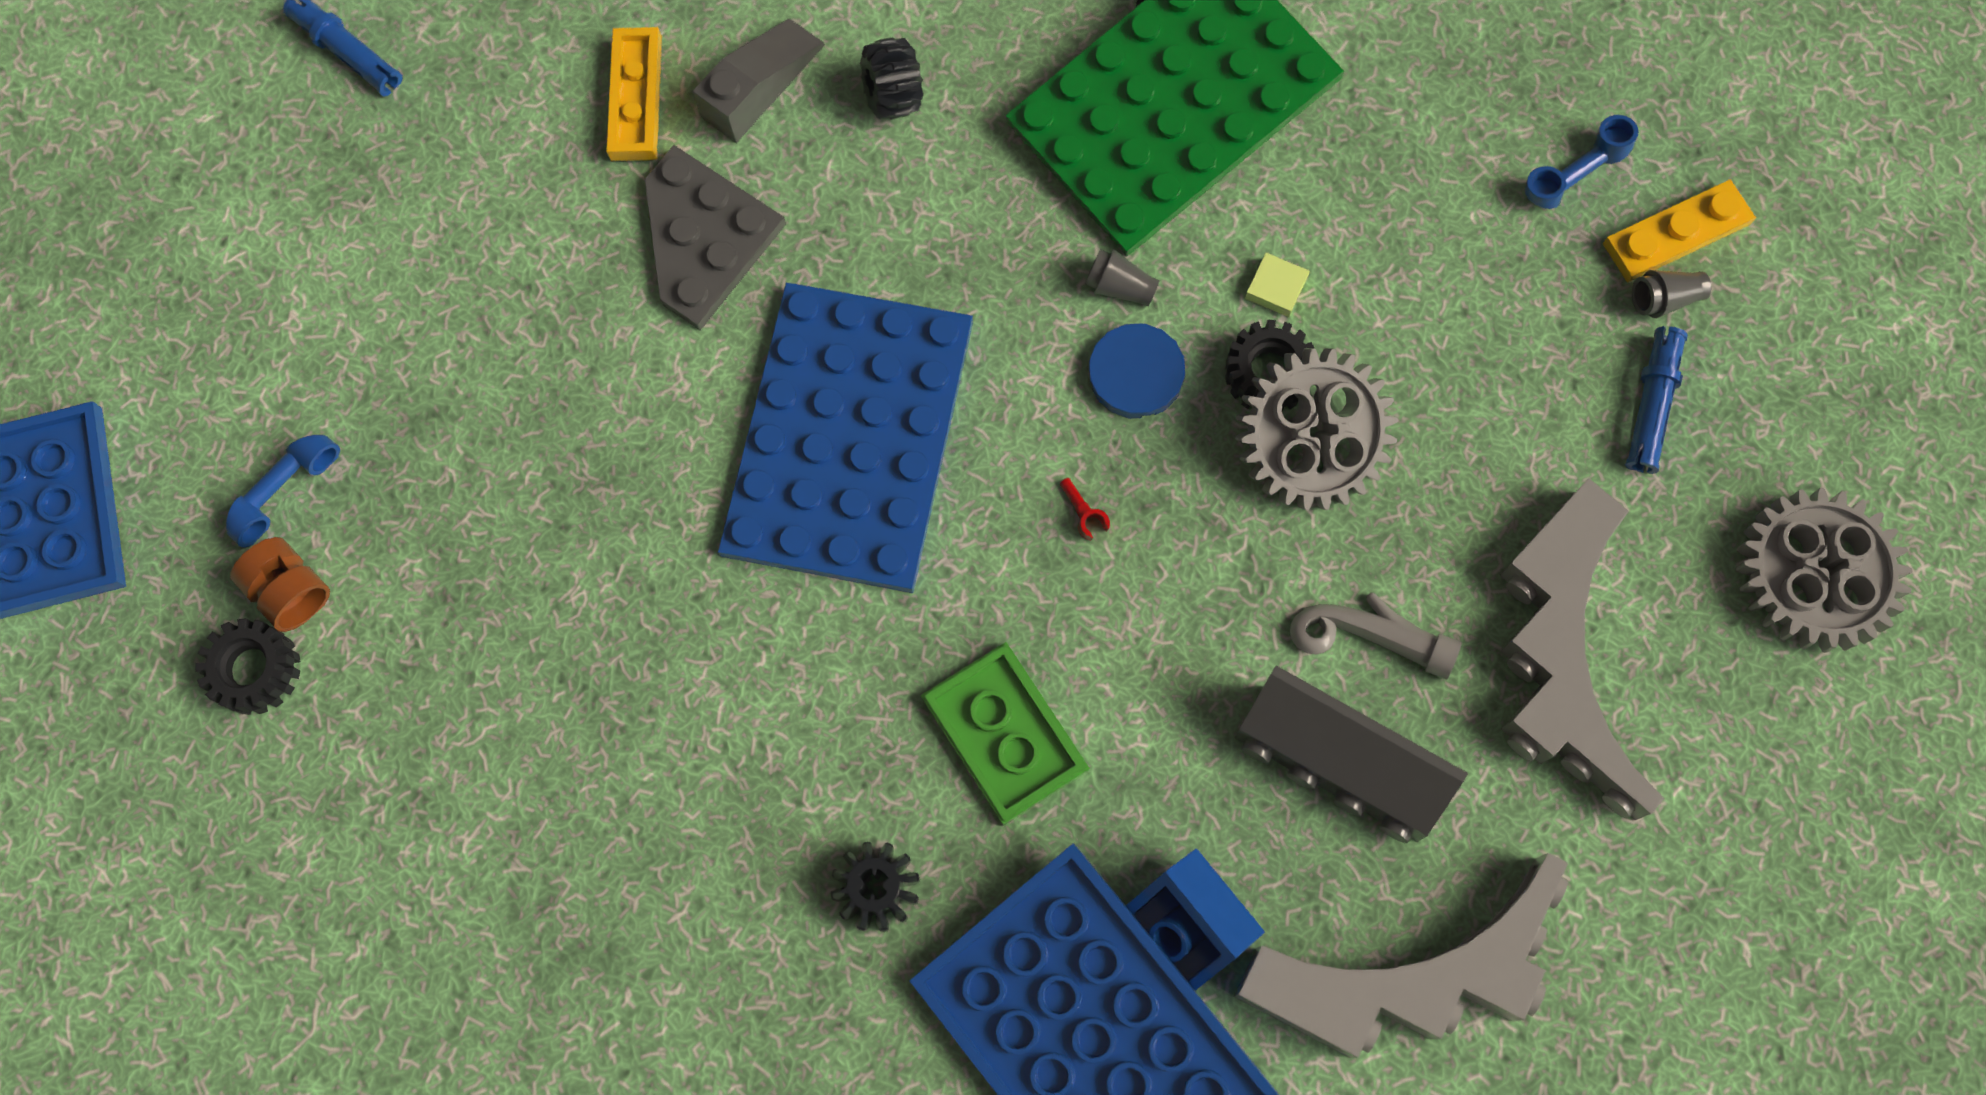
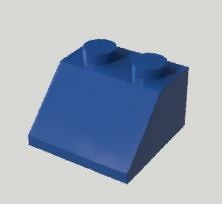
(1195, 919)

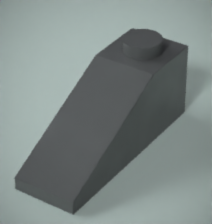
(754, 77)

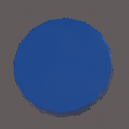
(1136, 370)

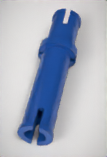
(329, 32)
(1659, 381)

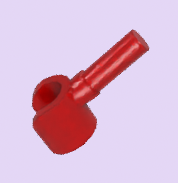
(1083, 509)

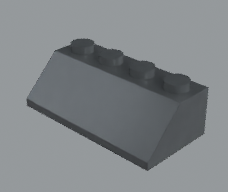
(1349, 756)

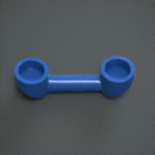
(1613, 144)
(311, 452)

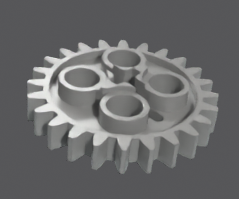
(1359, 422)
(1869, 572)

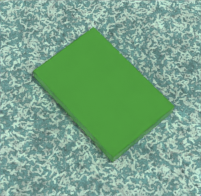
(1005, 733)

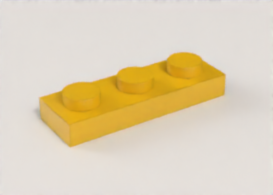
(634, 94)
(1679, 230)

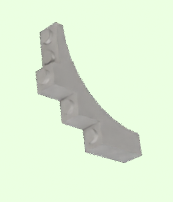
(1550, 650)
(1486, 968)

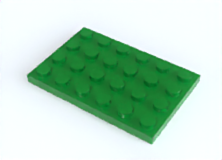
(1170, 106)

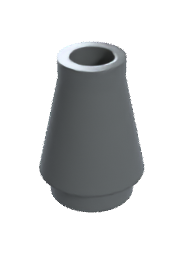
(1121, 279)
(1667, 291)

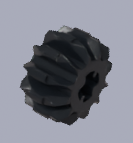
(891, 78)
(857, 888)

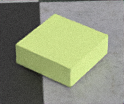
(1277, 284)

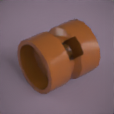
(279, 584)

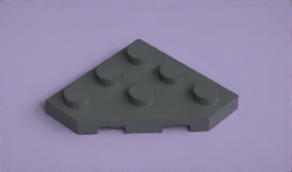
(703, 234)

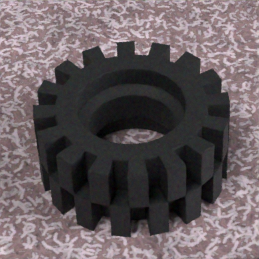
(1253, 343)
(226, 648)

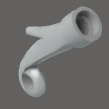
(1383, 629)

